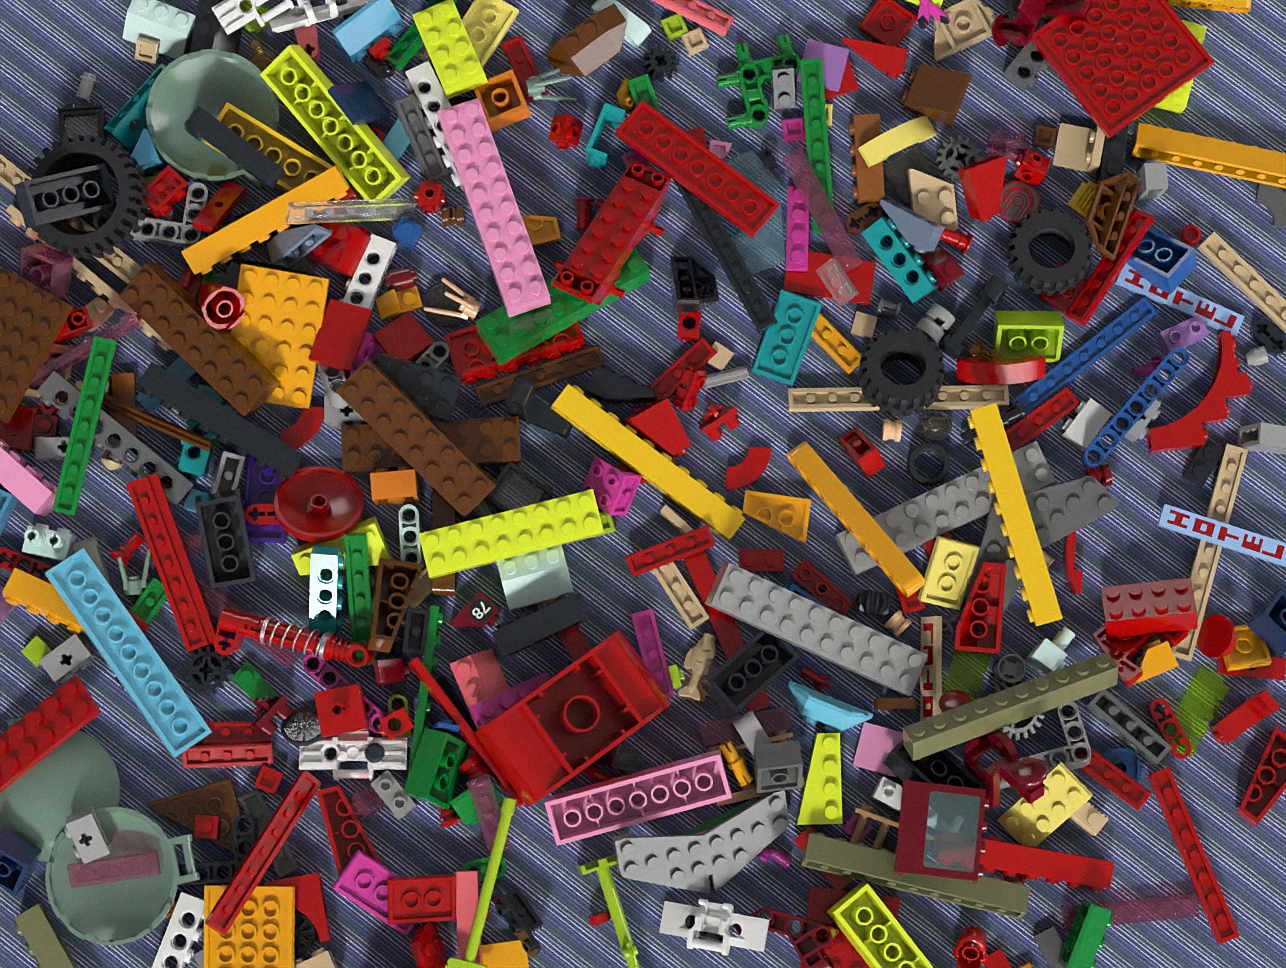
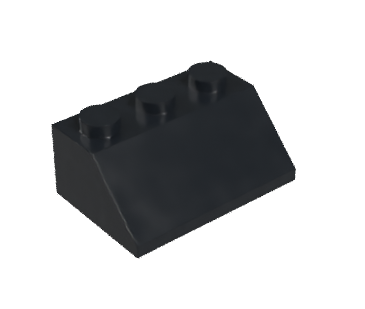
(209, 32)

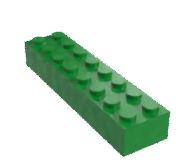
(514, 335)

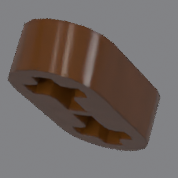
(860, 214)
(895, 704)

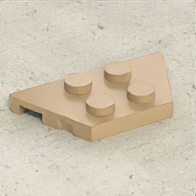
(968, 25)
(933, 199)

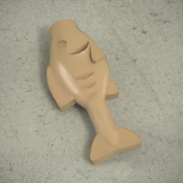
(699, 660)

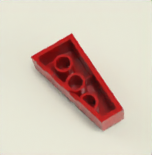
(1266, 781)
(343, 828)

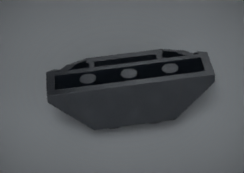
(691, 285)

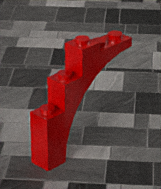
(1225, 385)

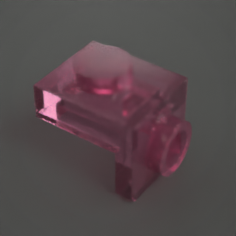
(366, 803)

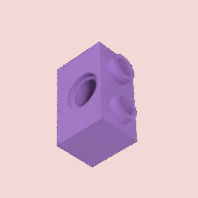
(1182, 334)

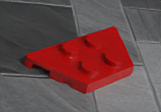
(428, 947)

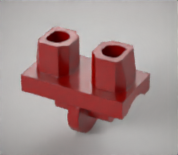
(726, 416)

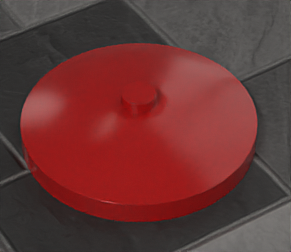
(319, 504)

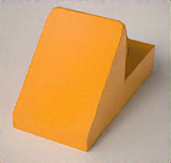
(398, 303)

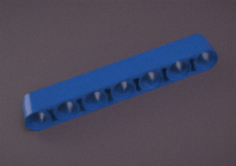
(1140, 398)

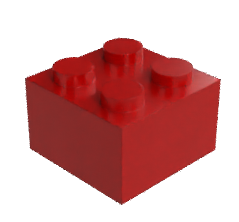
(342, 249)

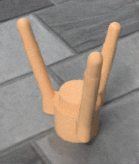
(467, 305)

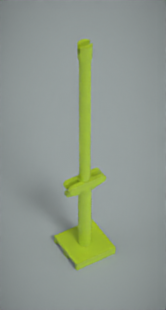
(507, 812)
(601, 865)

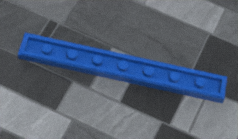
(1085, 355)

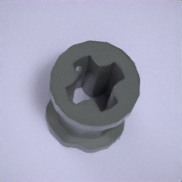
(891, 314)

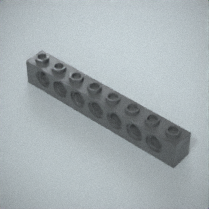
(181, 485)

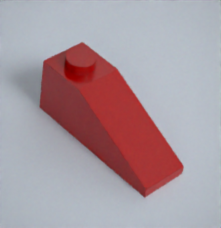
(882, 56)

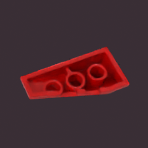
(982, 616)

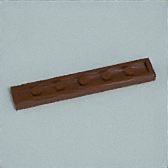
(542, 374)

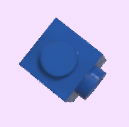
(407, 232)

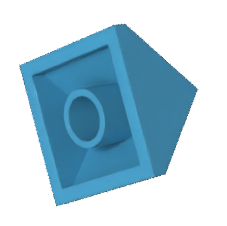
(147, 155)

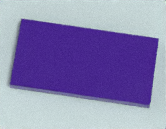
(261, 489)

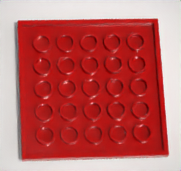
(1121, 57)

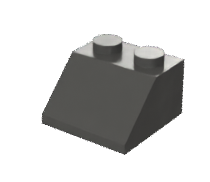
(778, 766)

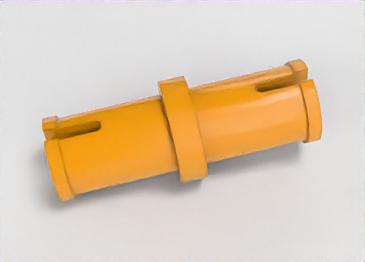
(735, 763)

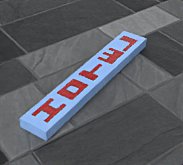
(1182, 302)
(1223, 534)

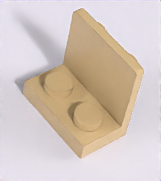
(1078, 148)

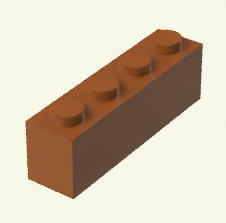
(868, 180)

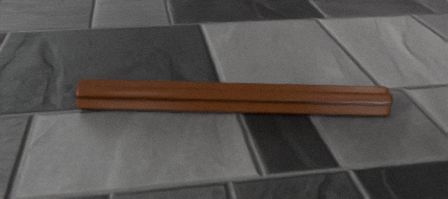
(157, 423)

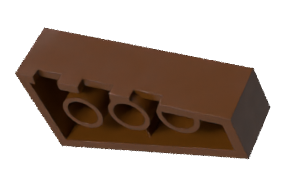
(391, 595)

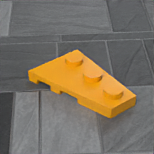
(541, 229)
(779, 512)

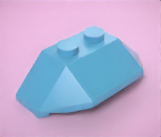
(825, 709)

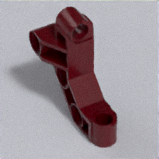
(809, 941)

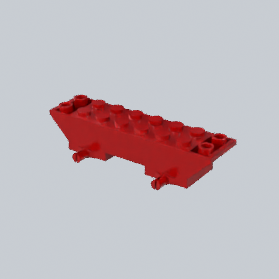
(613, 234)

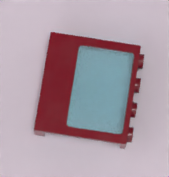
(941, 831)

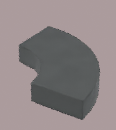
(1275, 201)

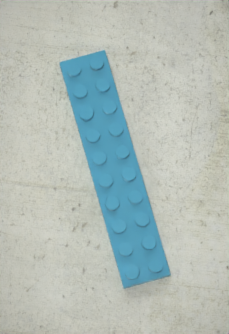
(128, 653)

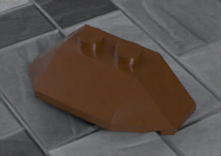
(590, 43)
(1111, 211)

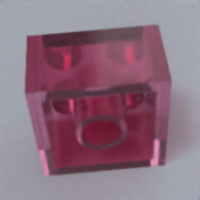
(47, 269)

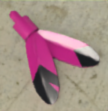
(928, 8)

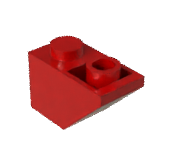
(75, 325)

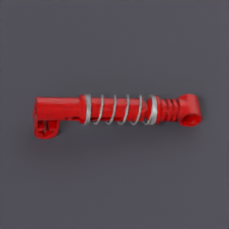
(266, 630)

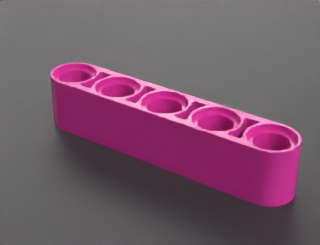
(320, 674)

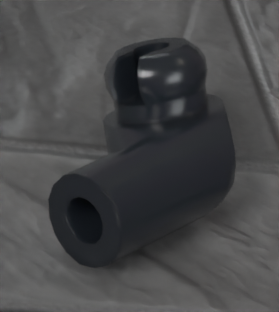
(379, 70)

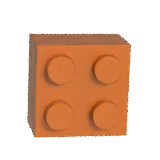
(503, 101)
(394, 486)

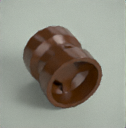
(458, 215)

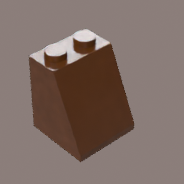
(936, 93)

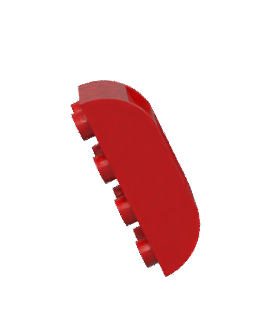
(573, 718)

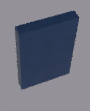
(359, 103)

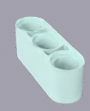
(636, 29)
(406, 527)

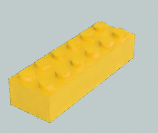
(295, 160)

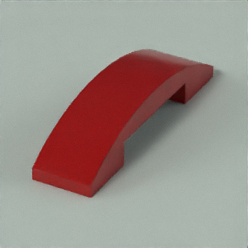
(1001, 372)
(1073, 577)

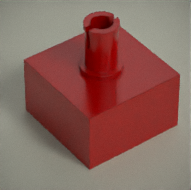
(341, 710)

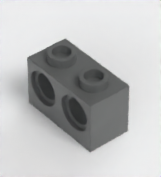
(1024, 62)

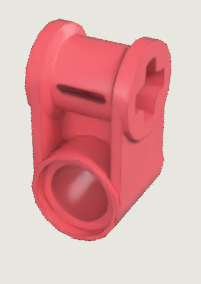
(308, 39)

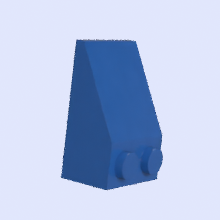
(1163, 260)

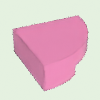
(719, 148)

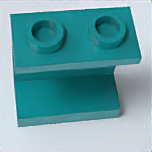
(611, 116)

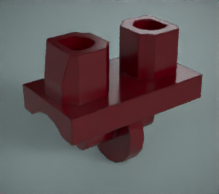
(264, 720)

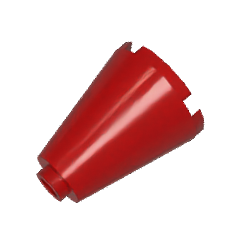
(221, 305)

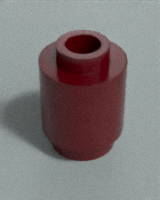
(401, 278)

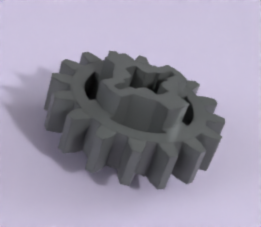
(956, 150)

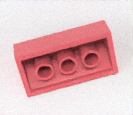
(479, 677)

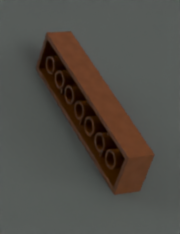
(210, 351)
(416, 437)
(483, 439)

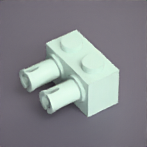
(48, 543)
(1050, 655)

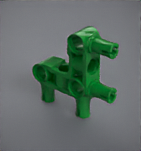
(751, 89)

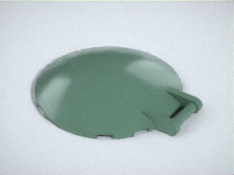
(208, 81)
(61, 784)
(121, 909)

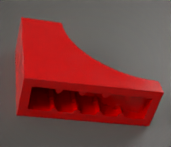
(1243, 716)
(309, 900)

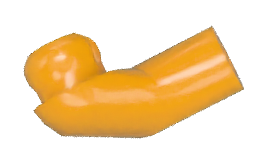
(623, 96)

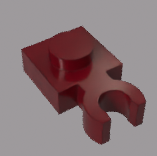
(46, 424)

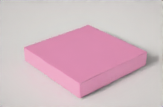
(874, 746)

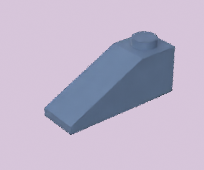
(914, 227)
(294, 244)

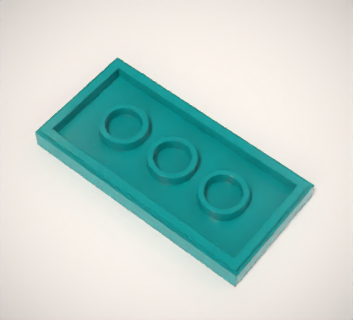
(788, 339)

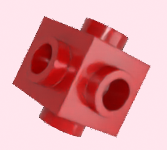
(565, 131)
(1031, 167)
(433, 203)

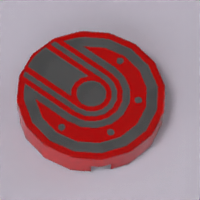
(1018, 200)

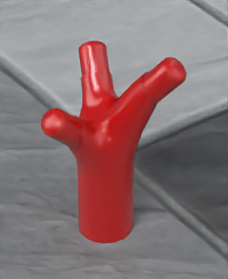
(816, 678)

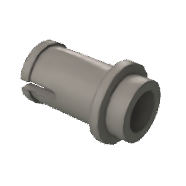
(86, 86)

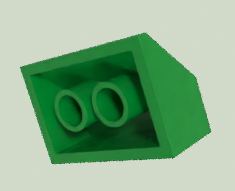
(436, 768)
(1086, 936)

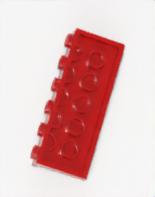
(475, 361)

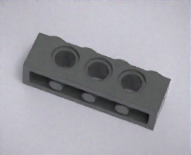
(1128, 726)

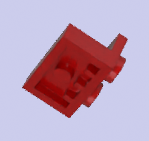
(165, 191)

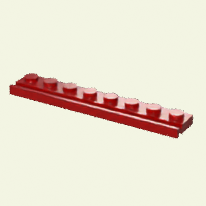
(172, 561)

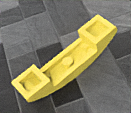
(896, 140)

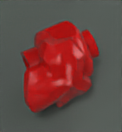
(971, 948)

